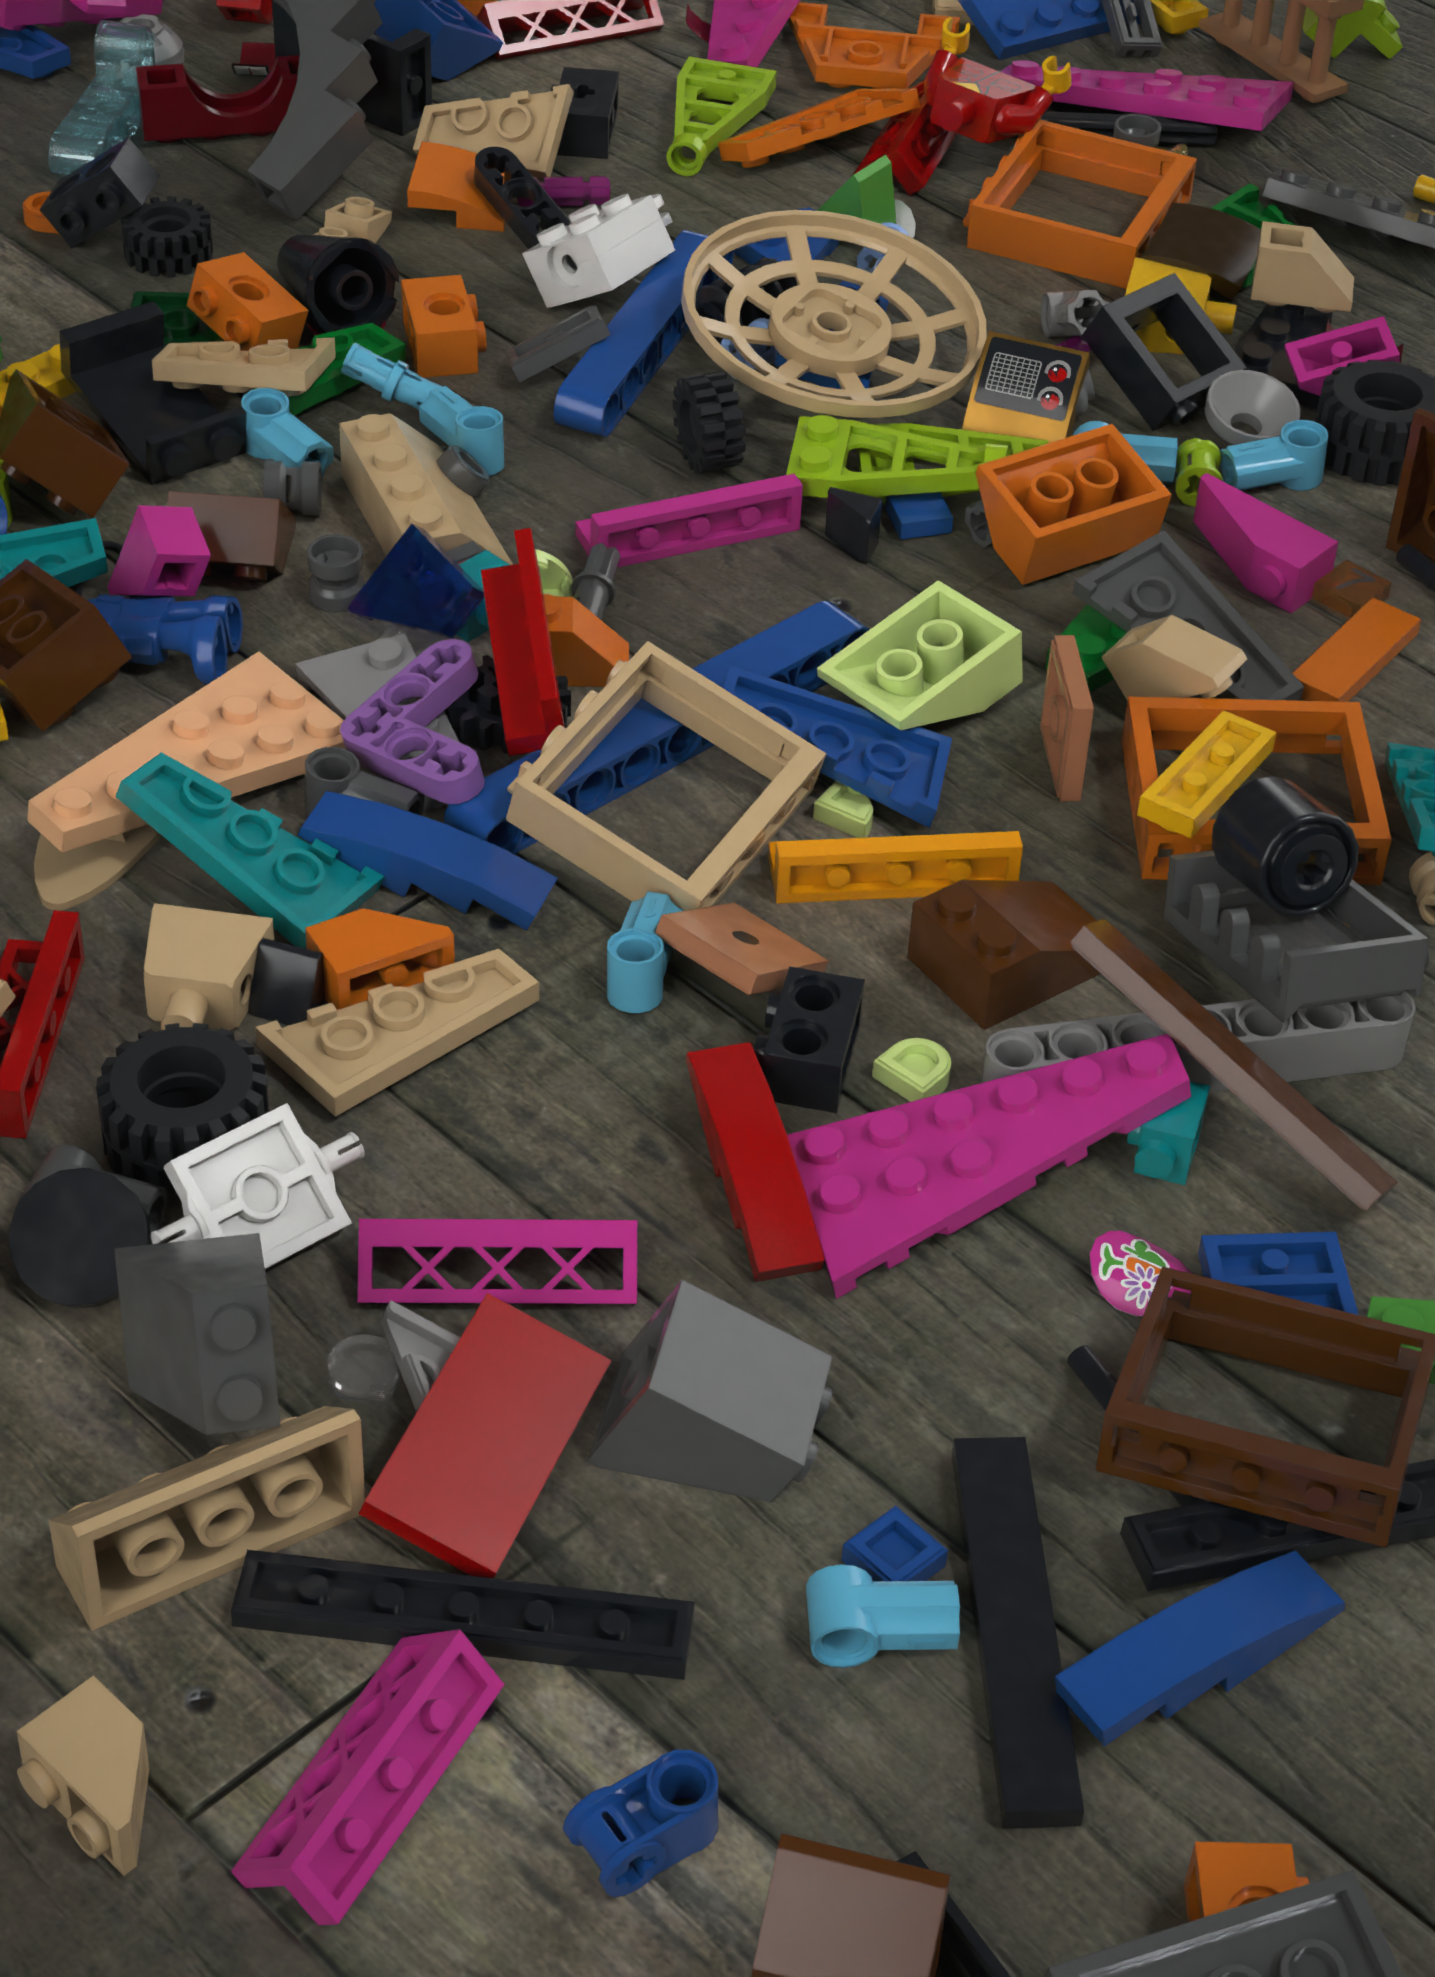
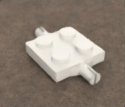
(261, 1182)

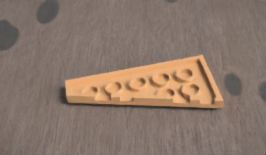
(237, 731)

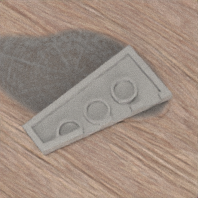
(355, 674)

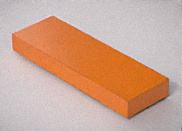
(1356, 652)

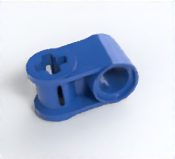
(637, 1830)

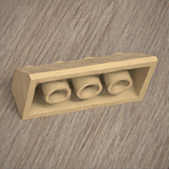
(399, 483)
(208, 1512)

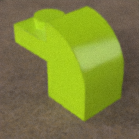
(1371, 22)

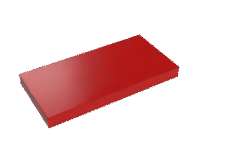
(485, 1438)

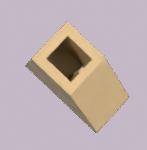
(1299, 270)
(1172, 661)
(92, 1767)

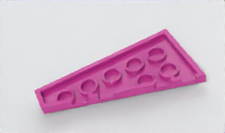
(746, 29)
(1170, 94)
(957, 1155)

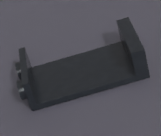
(399, 66)
(154, 423)

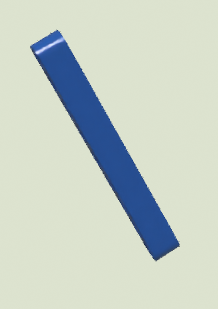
(652, 741)

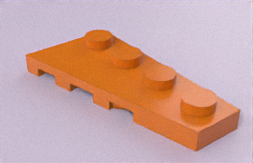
(817, 123)

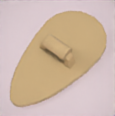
(86, 871)

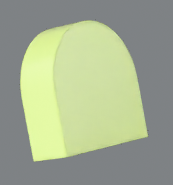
(914, 1068)

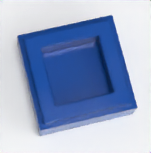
(919, 515)
(895, 1549)

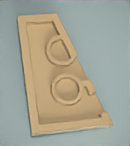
(522, 123)
(240, 371)

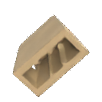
(201, 965)

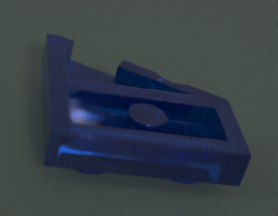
(419, 588)

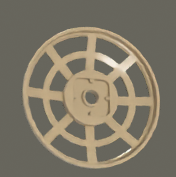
(807, 311)

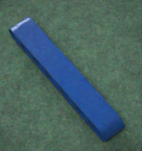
(640, 341)

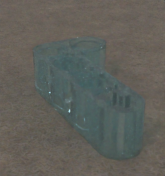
(110, 103)

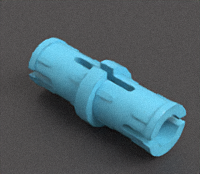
(387, 377)

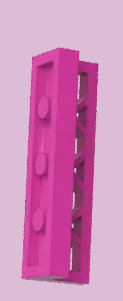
(696, 520)
(497, 1233)
(372, 1774)

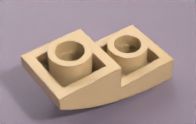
(357, 219)

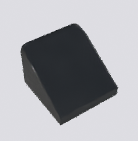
(853, 522)
(286, 982)

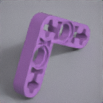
(384, 732)

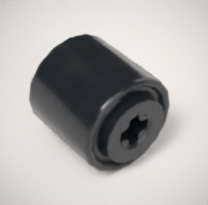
(1285, 846)

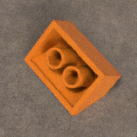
(1070, 503)

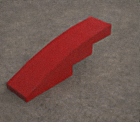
(754, 1161)

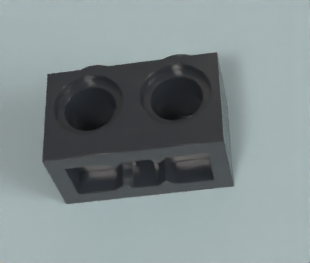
(100, 192)
(810, 1038)

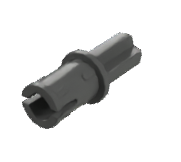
(595, 585)

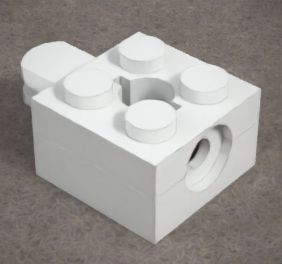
(599, 248)

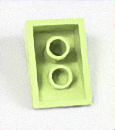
(930, 661)

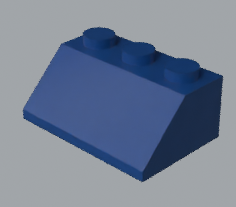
(456, 34)

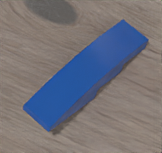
(429, 855)
(1197, 1643)

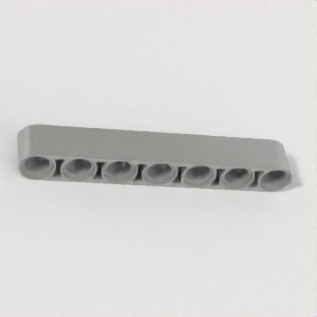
(1306, 1046)

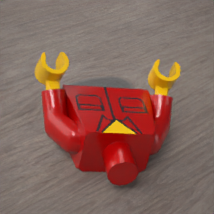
(984, 100)

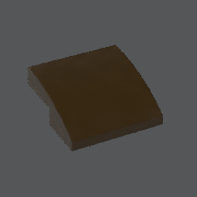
(1206, 243)

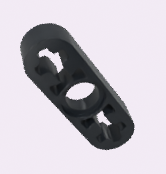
(517, 183)

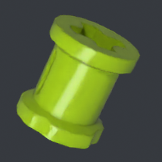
(1205, 459)

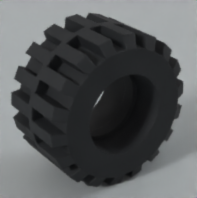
(1371, 416)
(175, 1095)

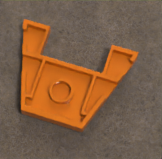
(862, 55)

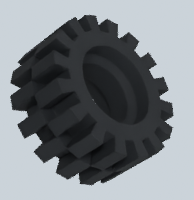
(167, 236)
(709, 422)

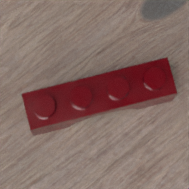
(178, 107)

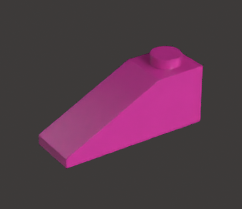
(1263, 545)

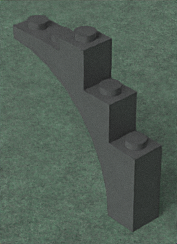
(323, 121)

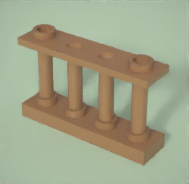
(1282, 56)

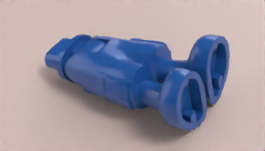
(198, 628)

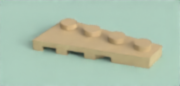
(375, 1043)

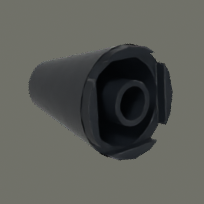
(340, 279)

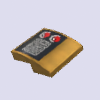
(1026, 388)

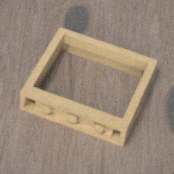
(708, 711)

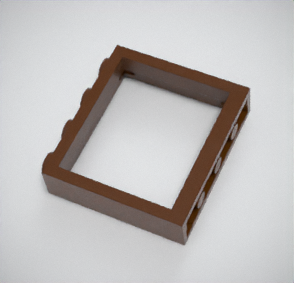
(1251, 1468)

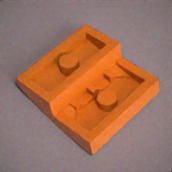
(446, 182)

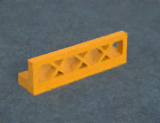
(889, 865)

